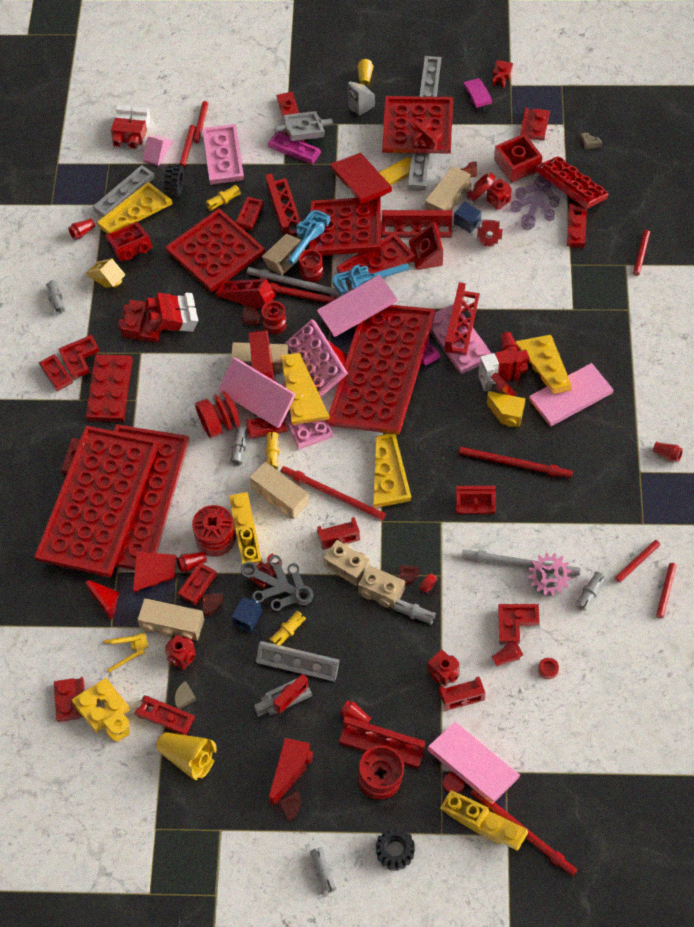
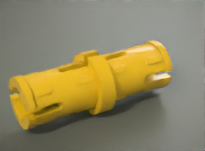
(223, 197)
(272, 450)
(287, 629)

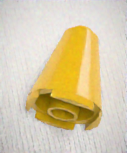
(188, 753)

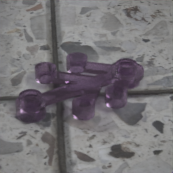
(540, 185)

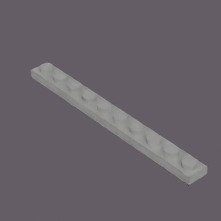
(429, 88)

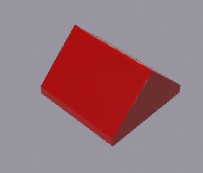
(427, 248)

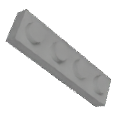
(123, 190)
(297, 661)

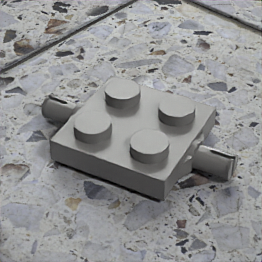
(303, 126)

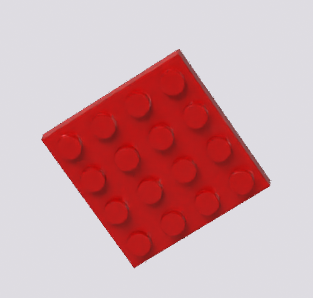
(404, 110)
(351, 226)
(215, 250)

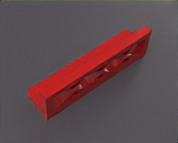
(279, 208)
(415, 219)
(454, 323)
(365, 736)

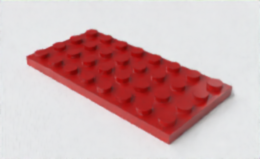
(382, 370)
(157, 495)
(97, 501)

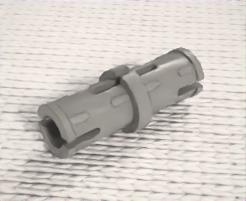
(55, 297)
(238, 446)
(590, 591)
(414, 611)
(323, 870)

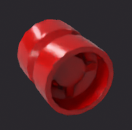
(311, 265)
(274, 317)

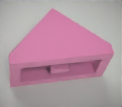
(156, 149)

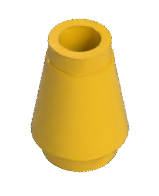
(365, 71)

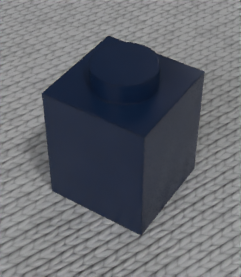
(467, 217)
(247, 614)

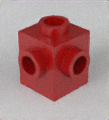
(499, 194)
(493, 226)
(180, 651)
(444, 668)

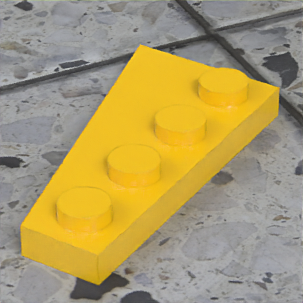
(136, 207)
(547, 362)
(307, 403)
(390, 477)

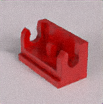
(475, 499)
(344, 533)
(462, 694)

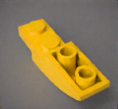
(245, 528)
(482, 821)

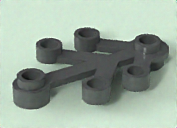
(280, 584)

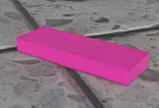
(294, 148)

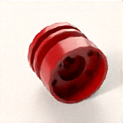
(220, 413)
(214, 530)
(387, 763)

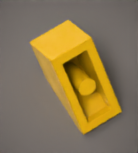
(106, 273)
(506, 408)

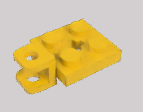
(111, 717)

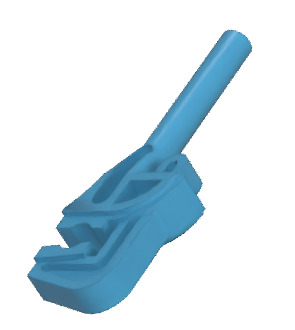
(309, 230)
(360, 275)

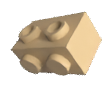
(277, 256)
(346, 562)
(381, 587)

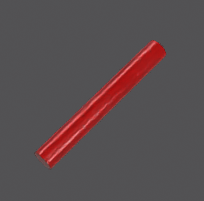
(200, 123)
(187, 145)
(641, 252)
(637, 561)
(666, 590)

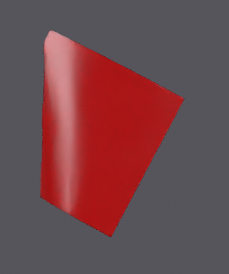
(153, 569)

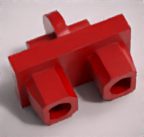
(423, 135)

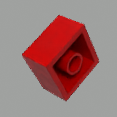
(517, 157)

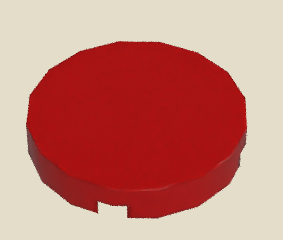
(480, 186)

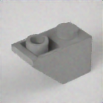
(360, 98)

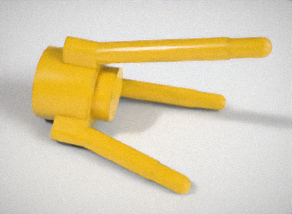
(137, 642)

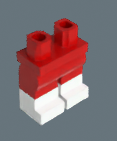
(130, 126)
(172, 312)
(506, 364)

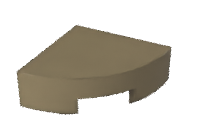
(590, 141)
(184, 696)

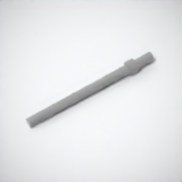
(266, 274)
(482, 556)

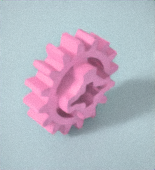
(555, 566)

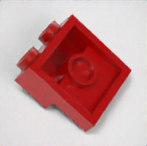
(129, 241)
(136, 324)

